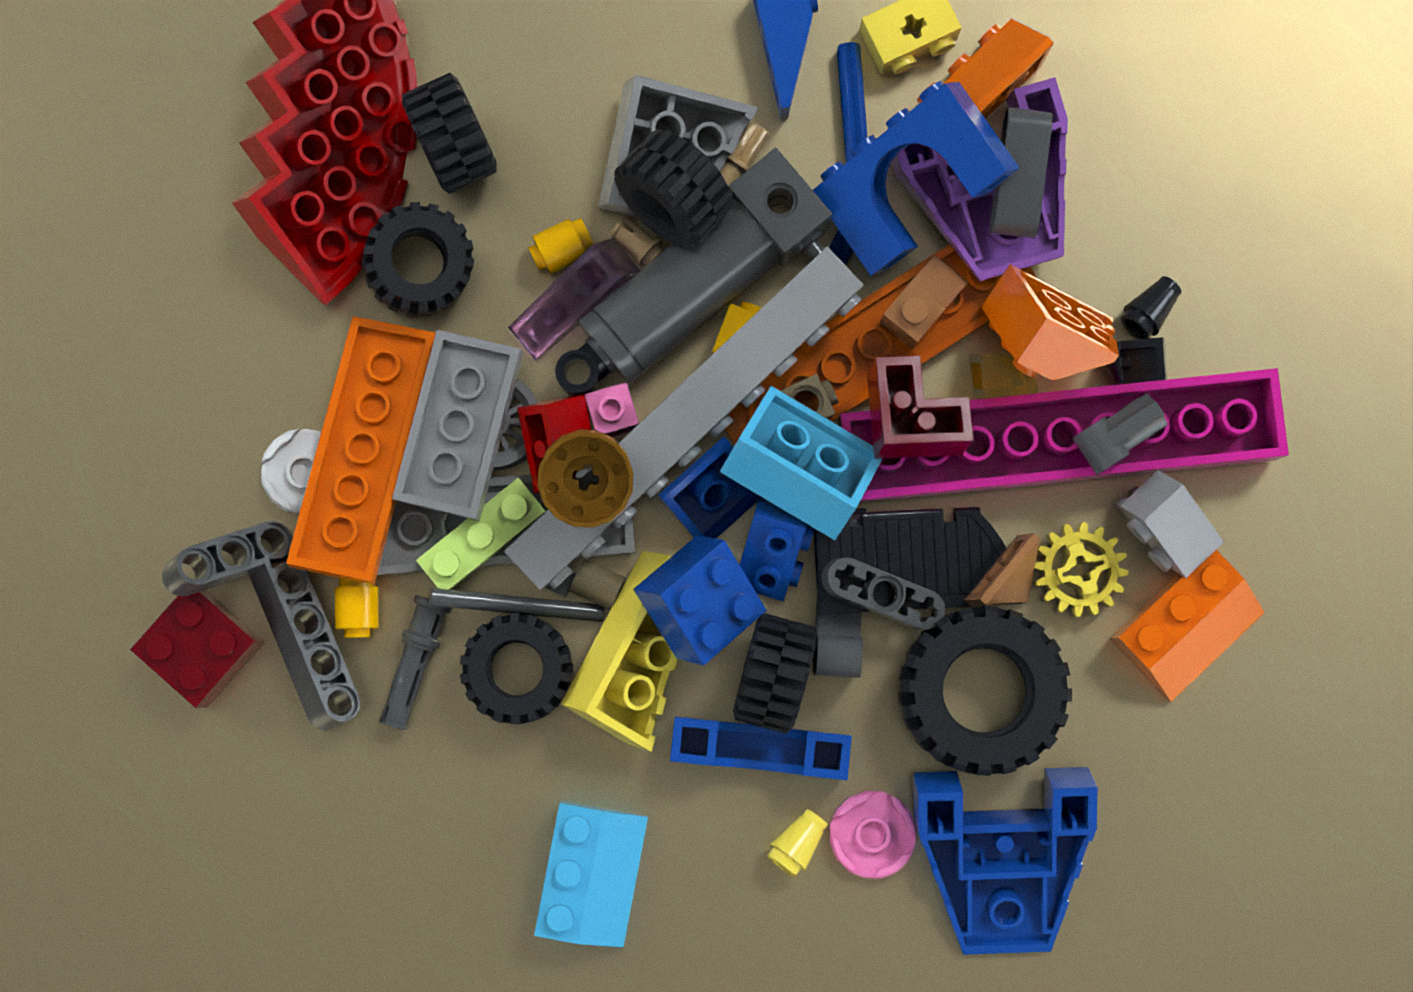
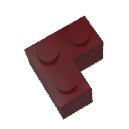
(906, 421)

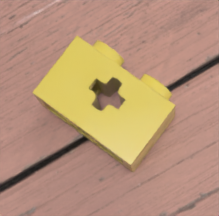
(898, 52)

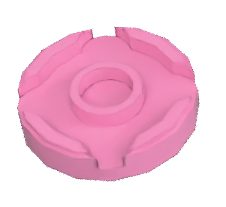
(872, 834)

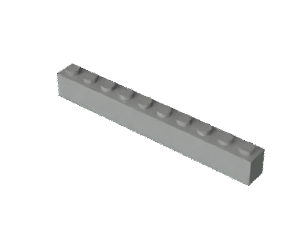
(700, 408)

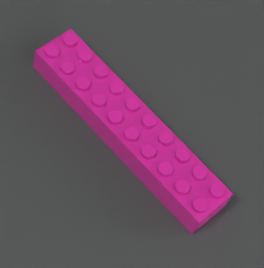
(1031, 435)

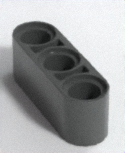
(1020, 197)

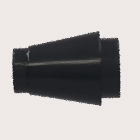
(1150, 309)

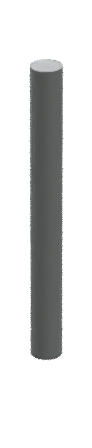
(515, 604)

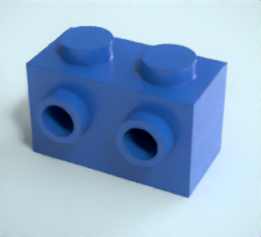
(773, 550)

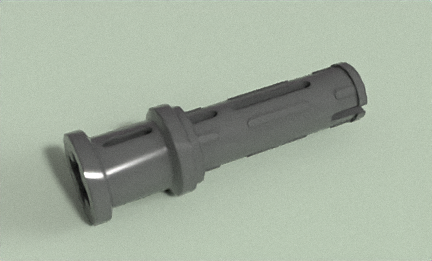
(419, 642)

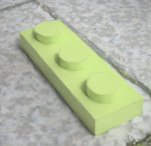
(478, 541)

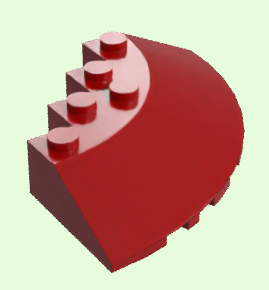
(333, 135)

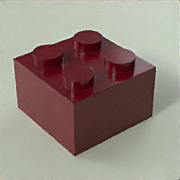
(197, 647)

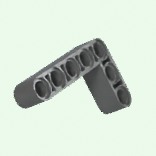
(280, 611)

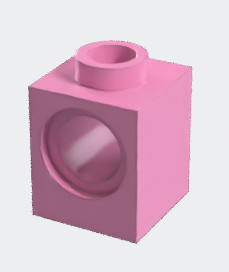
(612, 410)

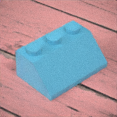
(802, 463)
(591, 875)

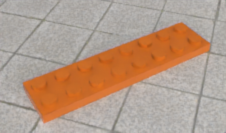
(859, 338)

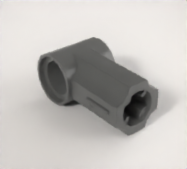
(1113, 437)

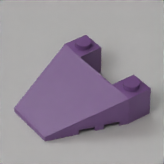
(966, 219)

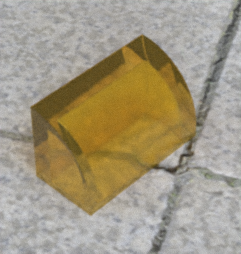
(997, 377)

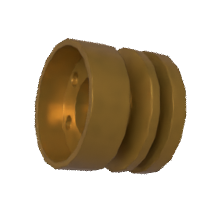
(600, 500)

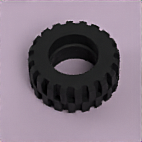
(1043, 679)

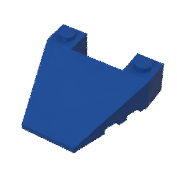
(1006, 869)

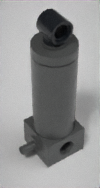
(692, 285)

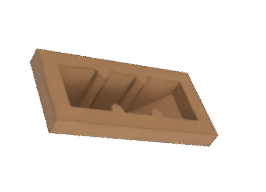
(1010, 575)

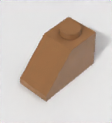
(923, 302)

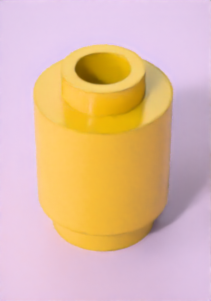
(560, 245)
(356, 608)

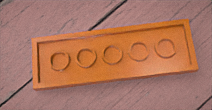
(361, 451)

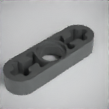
(858, 571)

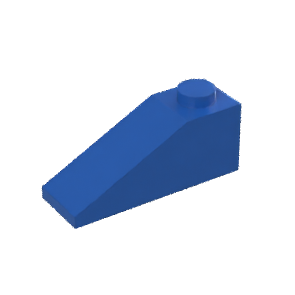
(784, 36)

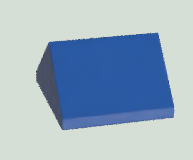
(705, 498)

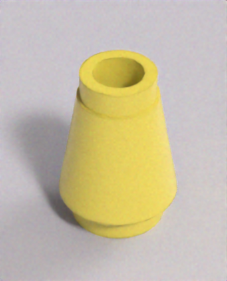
(796, 845)

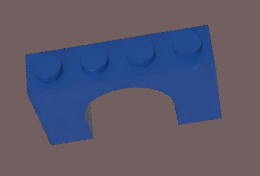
(857, 190)

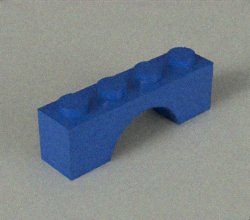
(760, 748)

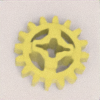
(1084, 589)

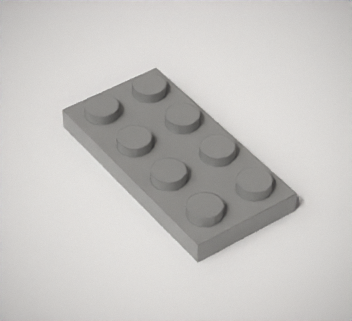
(458, 425)

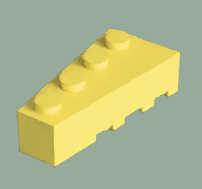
(625, 667)

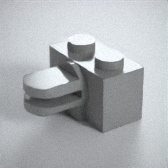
(1170, 523)

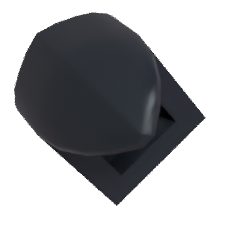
(1139, 361)

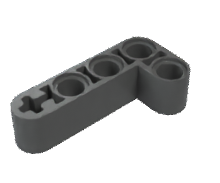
(838, 638)

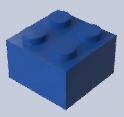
(700, 599)

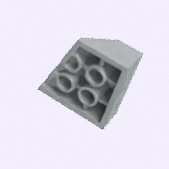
(698, 117)

